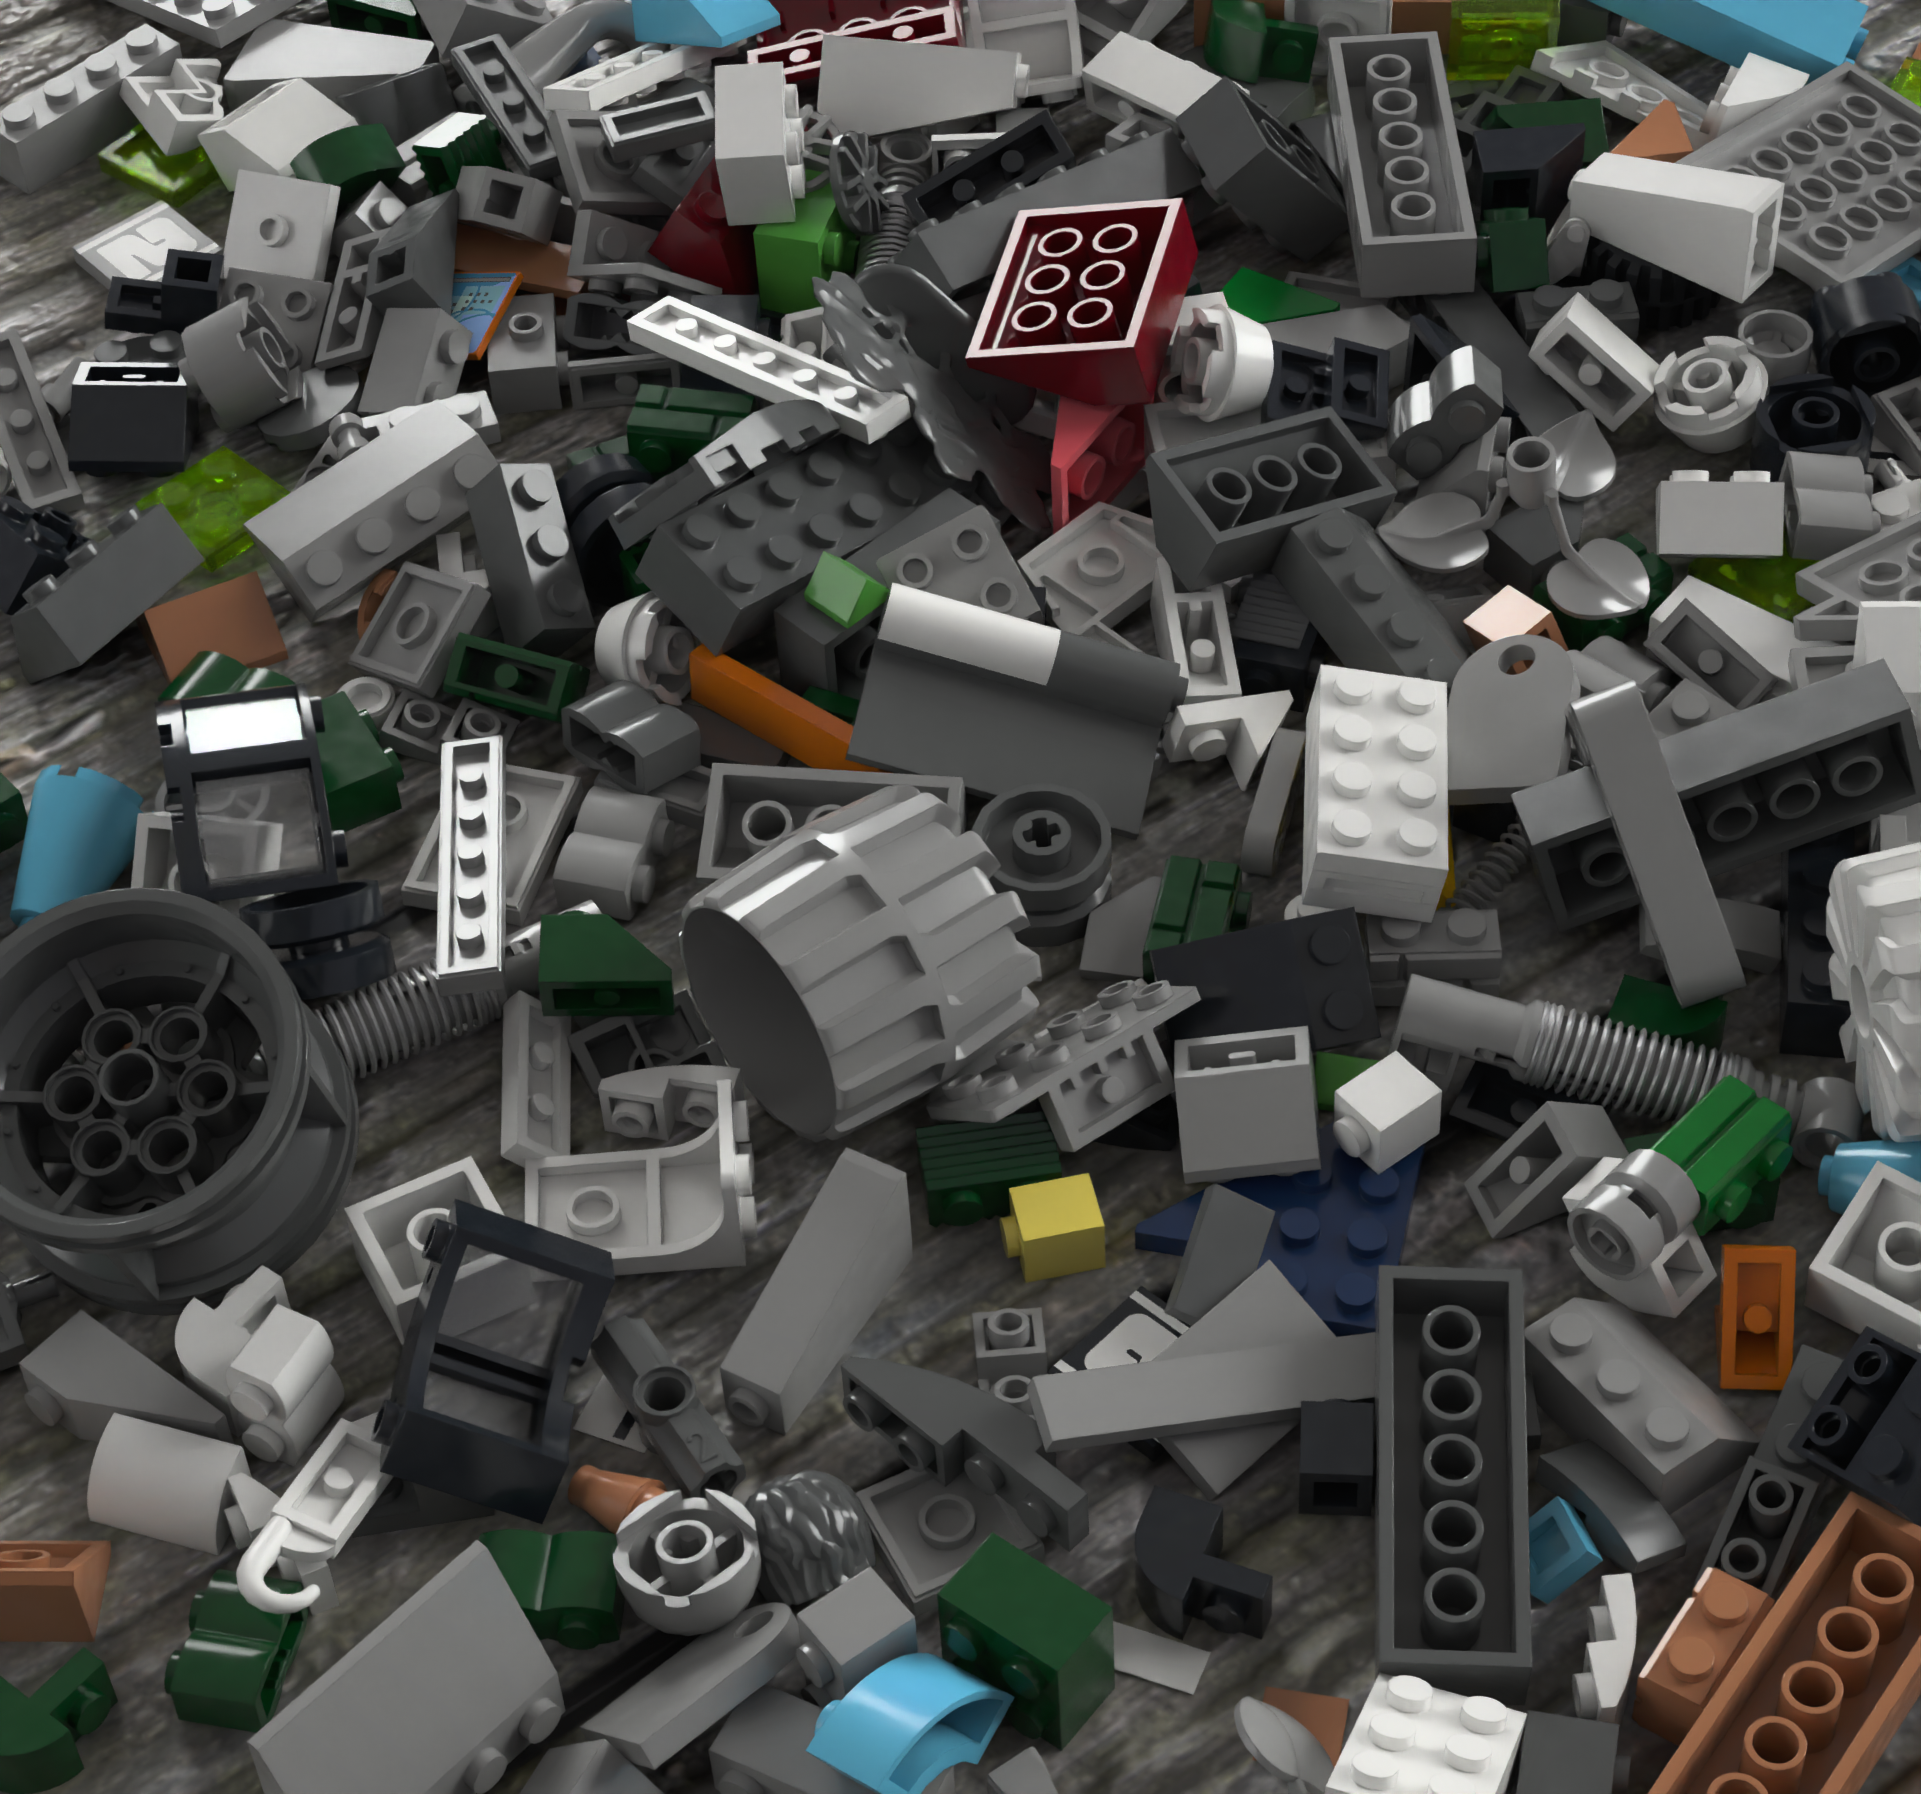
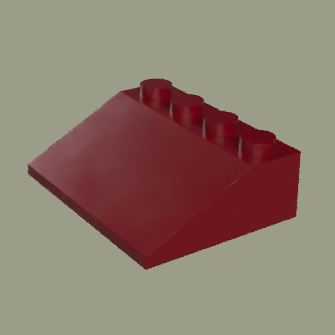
(1088, 300)

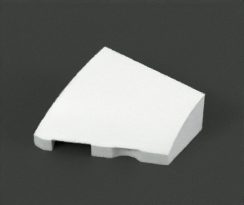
(177, 105)

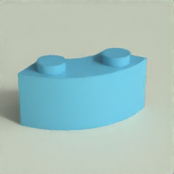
(908, 1724)

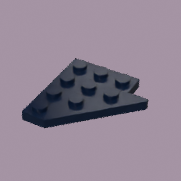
(1326, 1229)

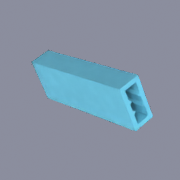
(1795, 33)

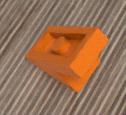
(1755, 1316)

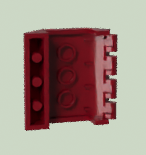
(805, 21)

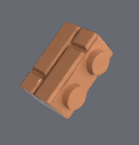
(1697, 1653)

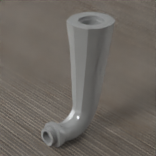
(561, 43)

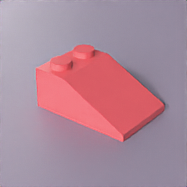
(1093, 455)

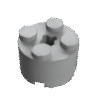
(240, 364)

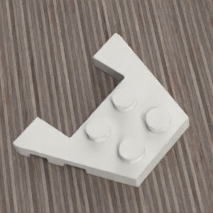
(1098, 572)

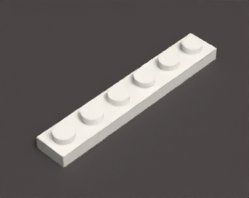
(631, 74)
(766, 367)

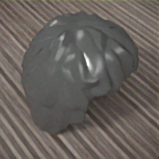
(809, 1536)

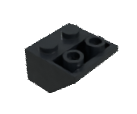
(1525, 169)
(131, 419)
(32, 548)
(1870, 1425)

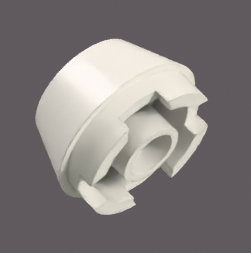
(1222, 363)
(1711, 394)
(646, 646)

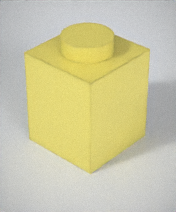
(1054, 1228)

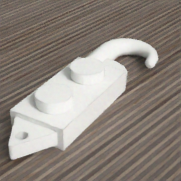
(316, 1513)

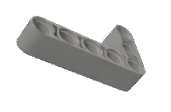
(1657, 842)

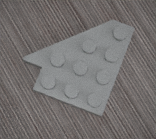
(1871, 570)

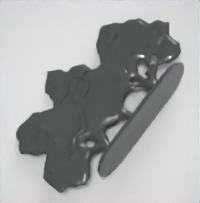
(914, 339)

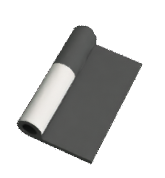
(1012, 705)

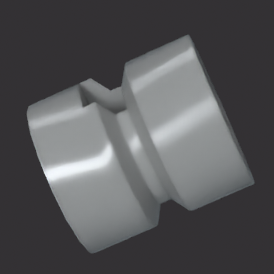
(1779, 341)
(1633, 1214)

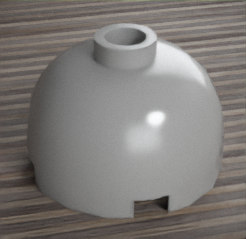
(688, 1561)

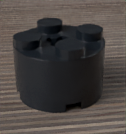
(1867, 333)
(1811, 417)

